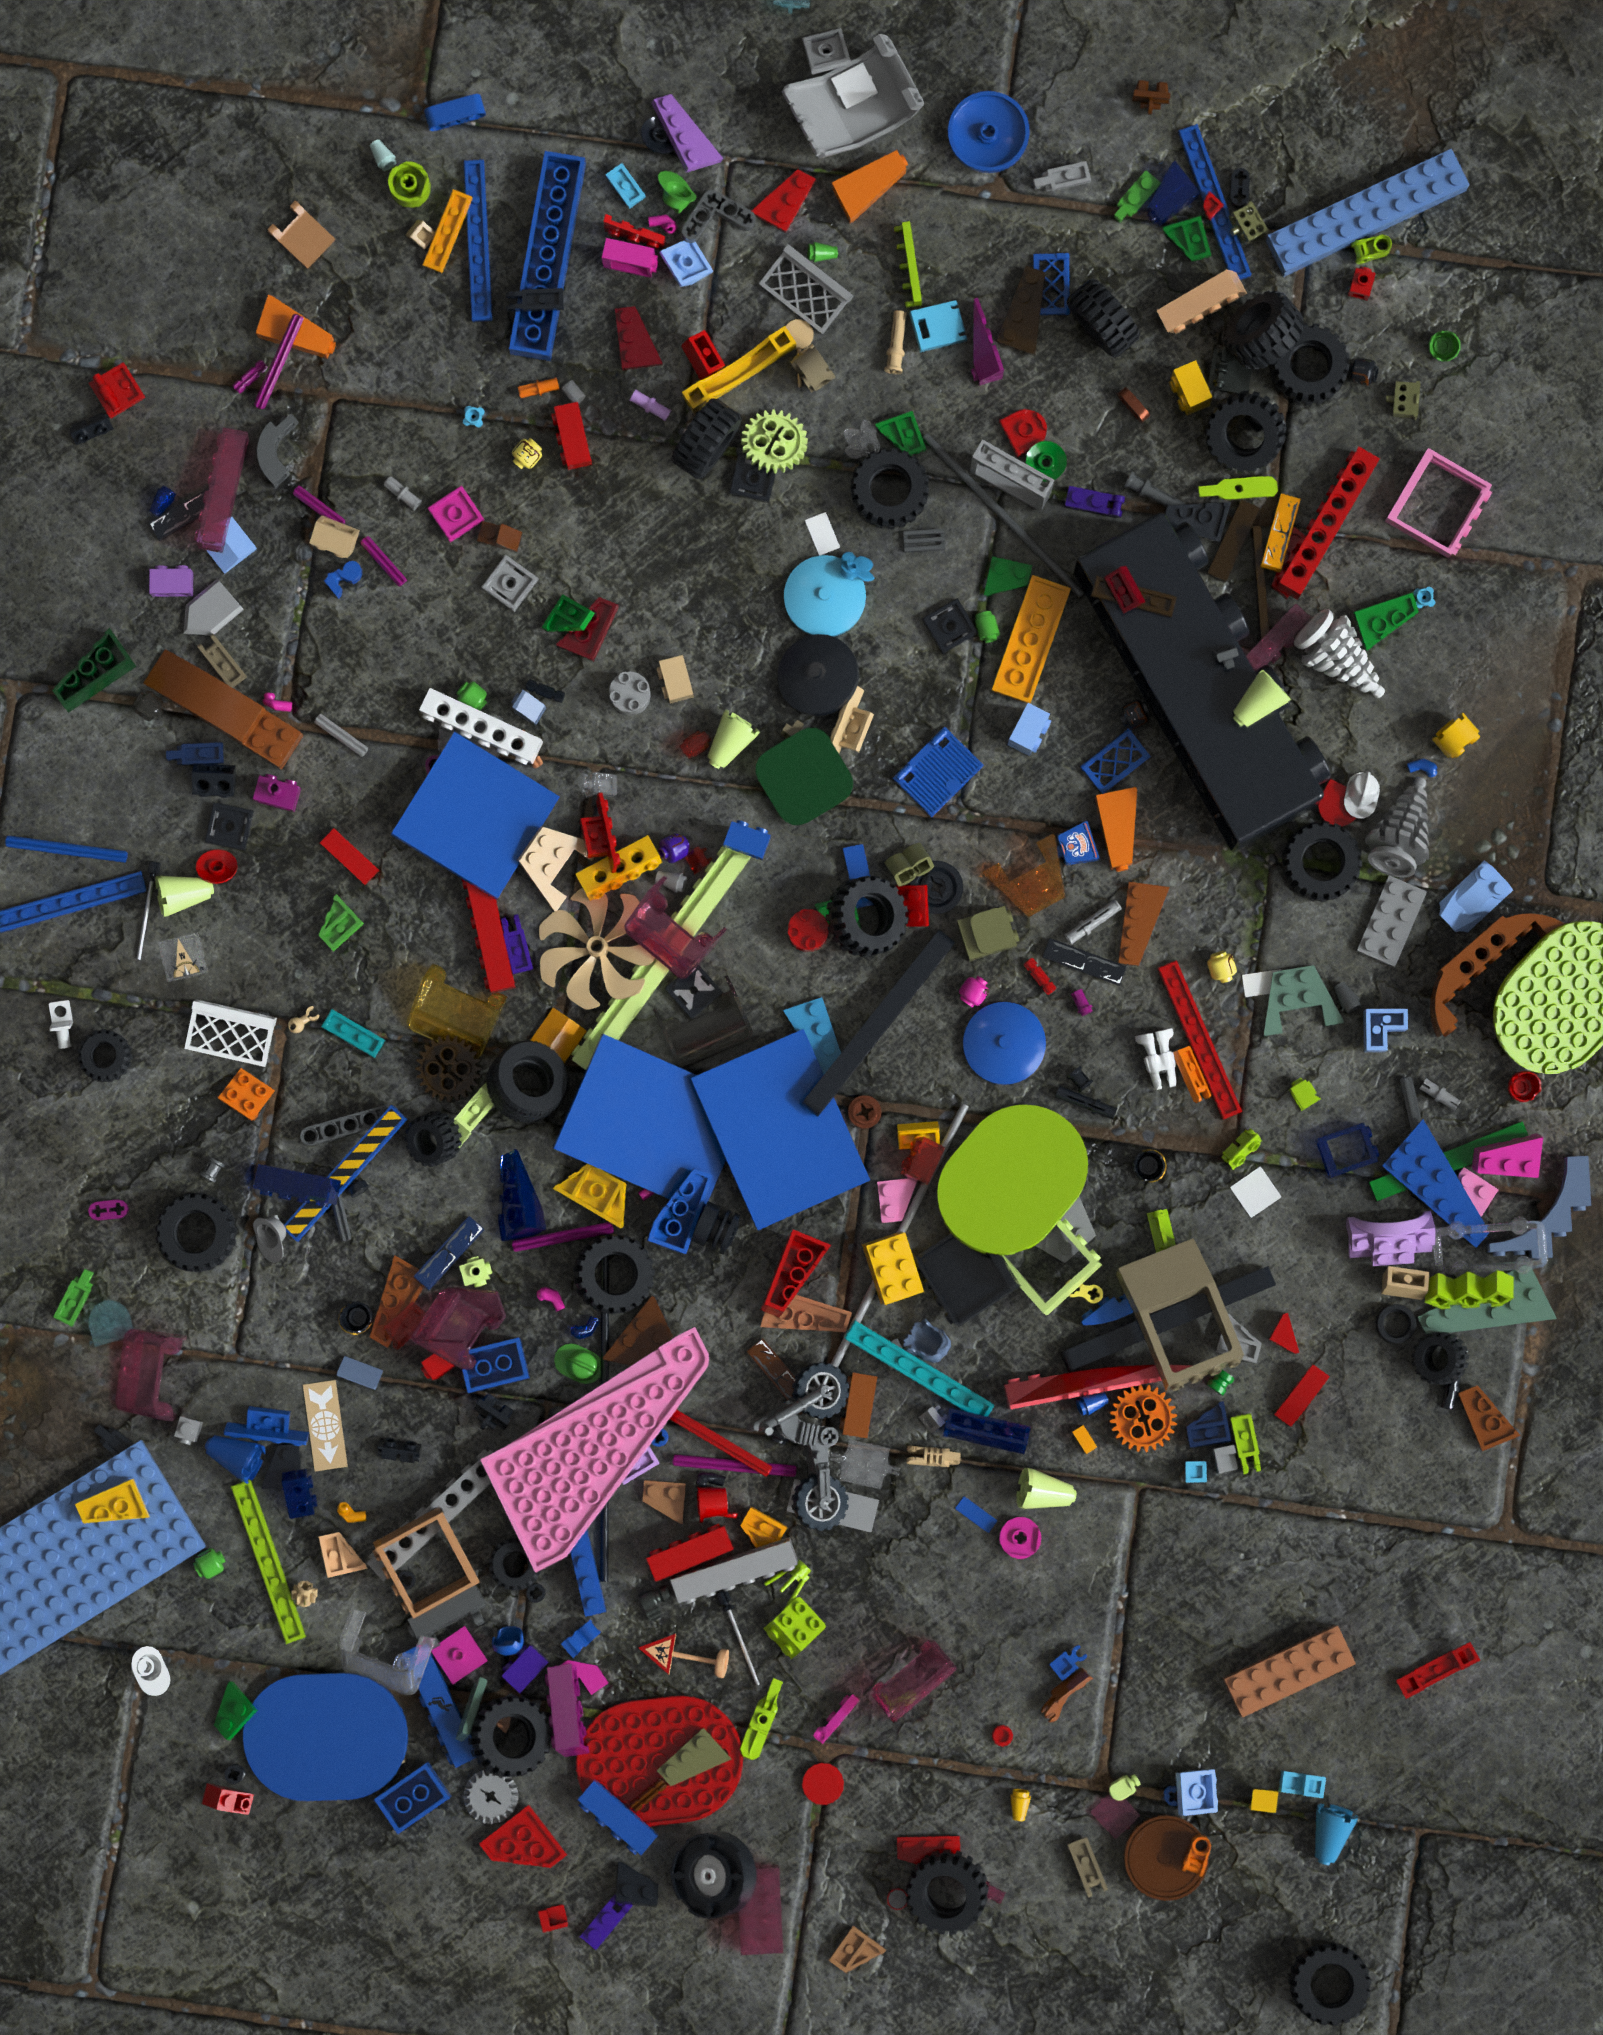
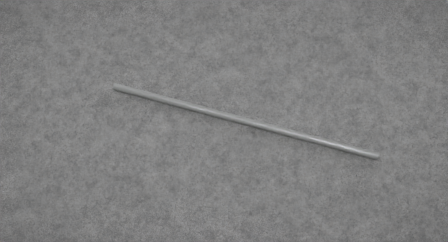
(903, 1228)

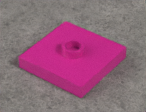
(455, 514)
(459, 1655)

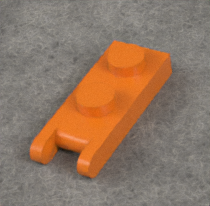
(1192, 1074)

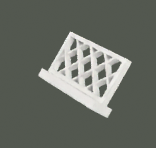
(234, 1015)

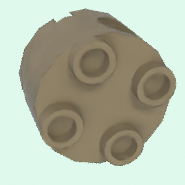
(813, 367)

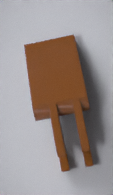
(1061, 1692)

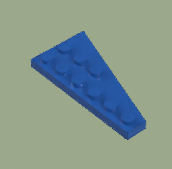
(1429, 1176)

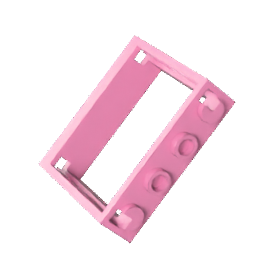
(1461, 473)

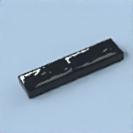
(178, 516)
(1084, 962)

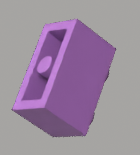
(171, 582)

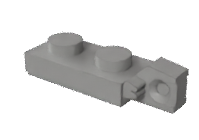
(1063, 177)

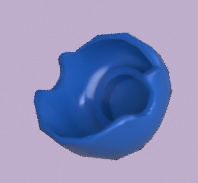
(508, 1640)

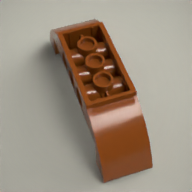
(1450, 976)

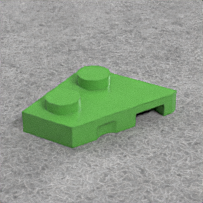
(339, 924)

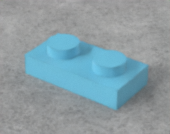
(625, 185)

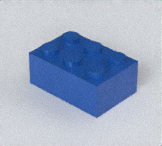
(496, 1365)
(412, 1797)

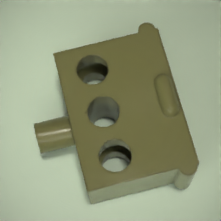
(1247, 224)
(1411, 398)

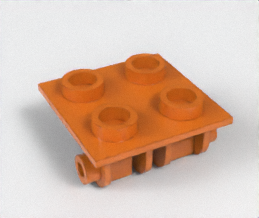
(246, 1094)

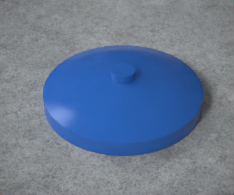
(988, 132)
(1004, 1043)

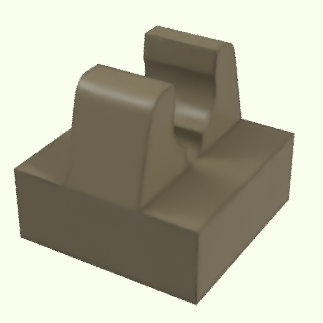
(789, 730)

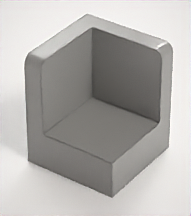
(1225, 1458)

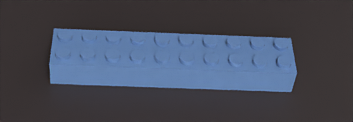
(1367, 212)

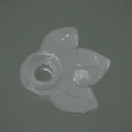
(860, 439)

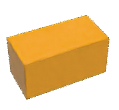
(1084, 1439)

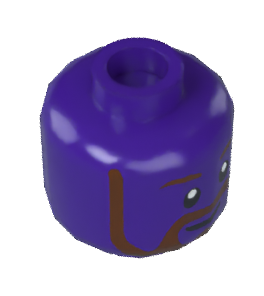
(673, 848)

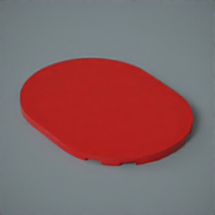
(640, 1736)

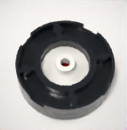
(714, 1874)

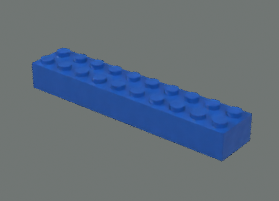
(548, 250)

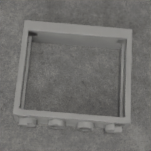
(1011, 475)

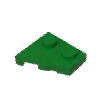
(1006, 575)
(233, 1711)

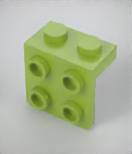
(795, 1627)

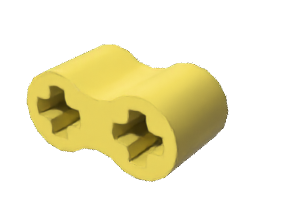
(1083, 1293)

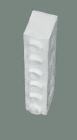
(435, 700)

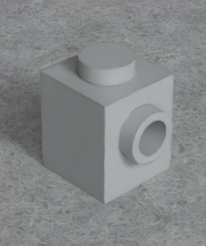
(188, 1430)

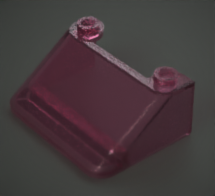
(456, 1323)
(142, 1371)
(914, 1681)

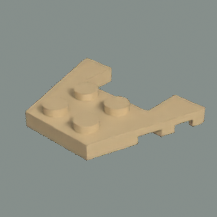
(546, 857)

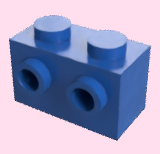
(747, 840)

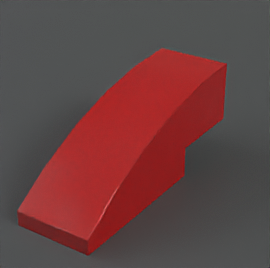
(1301, 1395)

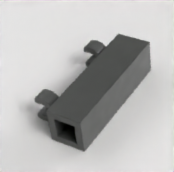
(447, 1613)

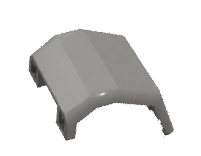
(837, 129)

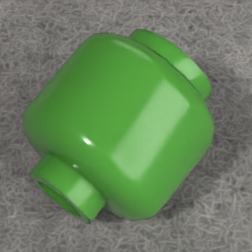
(472, 695)
(209, 1563)

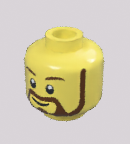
(526, 453)
(1222, 966)

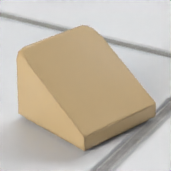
(421, 234)

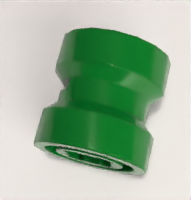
(1220, 1382)

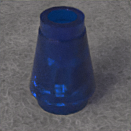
(162, 500)

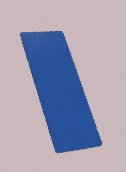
(976, 1514)

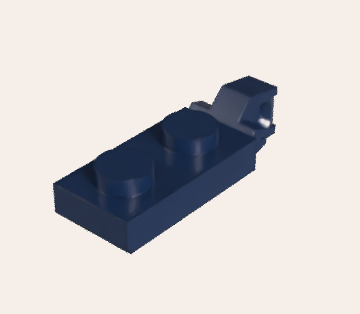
(197, 753)

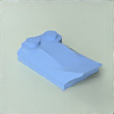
(1474, 898)

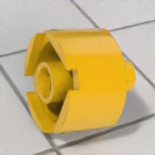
(1455, 736)

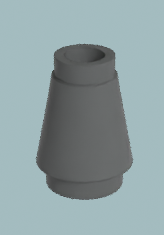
(1348, 999)

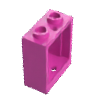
(629, 258)

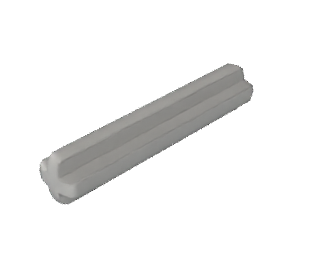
(341, 735)

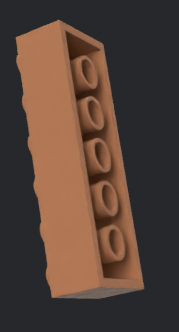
(1289, 1671)

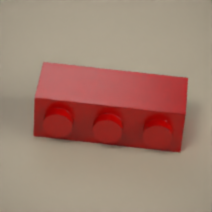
(571, 436)

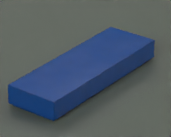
(857, 867)

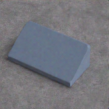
(359, 1373)

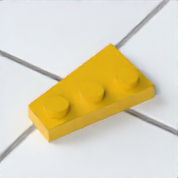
(116, 1503)

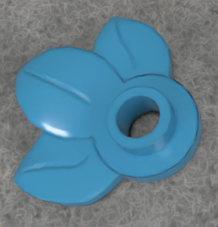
(856, 567)

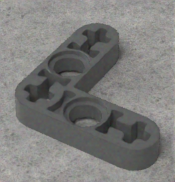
(711, 209)

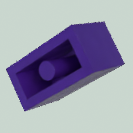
(524, 1668)

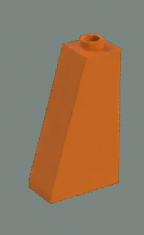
(866, 185)
(309, 337)
(1117, 822)

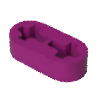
(107, 1205)

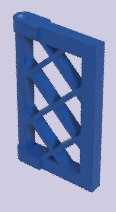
(1065, 274)
(1115, 778)

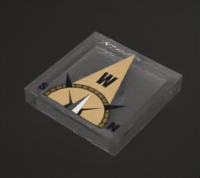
(183, 957)

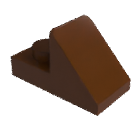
(499, 536)

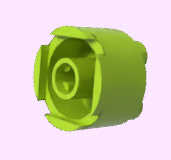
(404, 174)

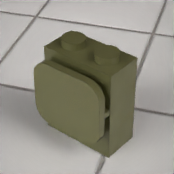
(987, 933)

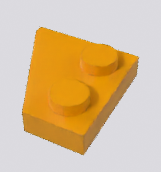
(762, 1528)

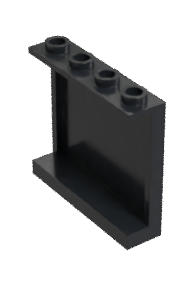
(964, 1278)

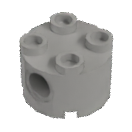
(630, 693)

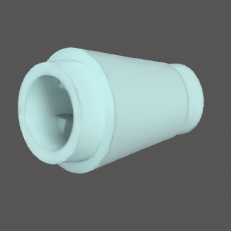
(382, 155)

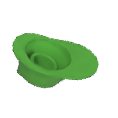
(675, 191)
(578, 1363)

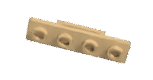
(851, 724)

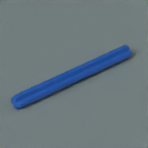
(66, 849)

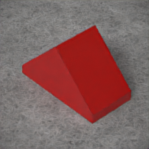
(1283, 1335)

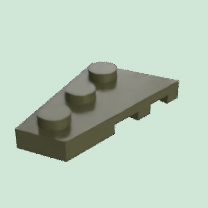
(693, 1758)

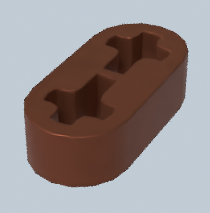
(1133, 404)

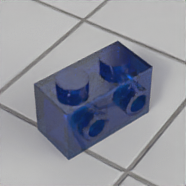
(298, 1493)

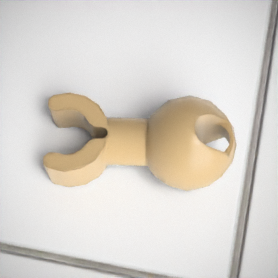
(299, 1023)

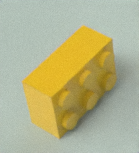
(892, 1268)

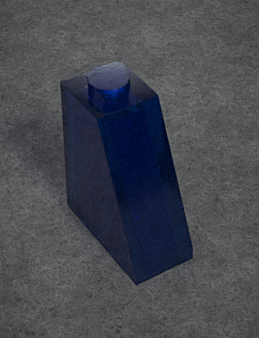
(1172, 195)

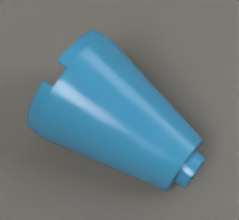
(1332, 1831)

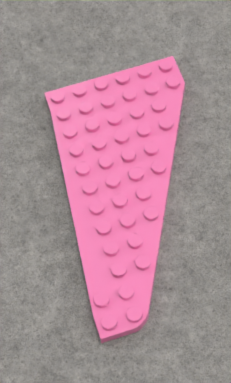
(576, 1460)

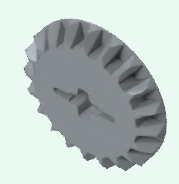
(492, 1811)

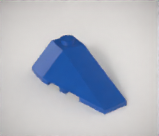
(678, 1218)

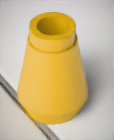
(1019, 1802)

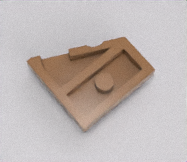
(855, 1950)

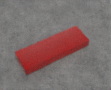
(349, 856)

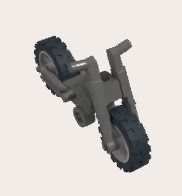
(819, 1482)

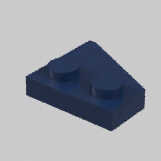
(1209, 1428)

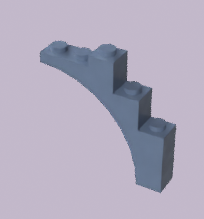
(1573, 1193)

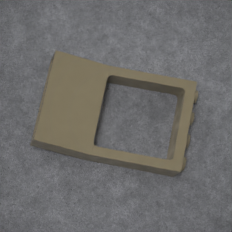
(1166, 1280)

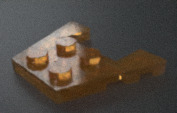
(1037, 887)

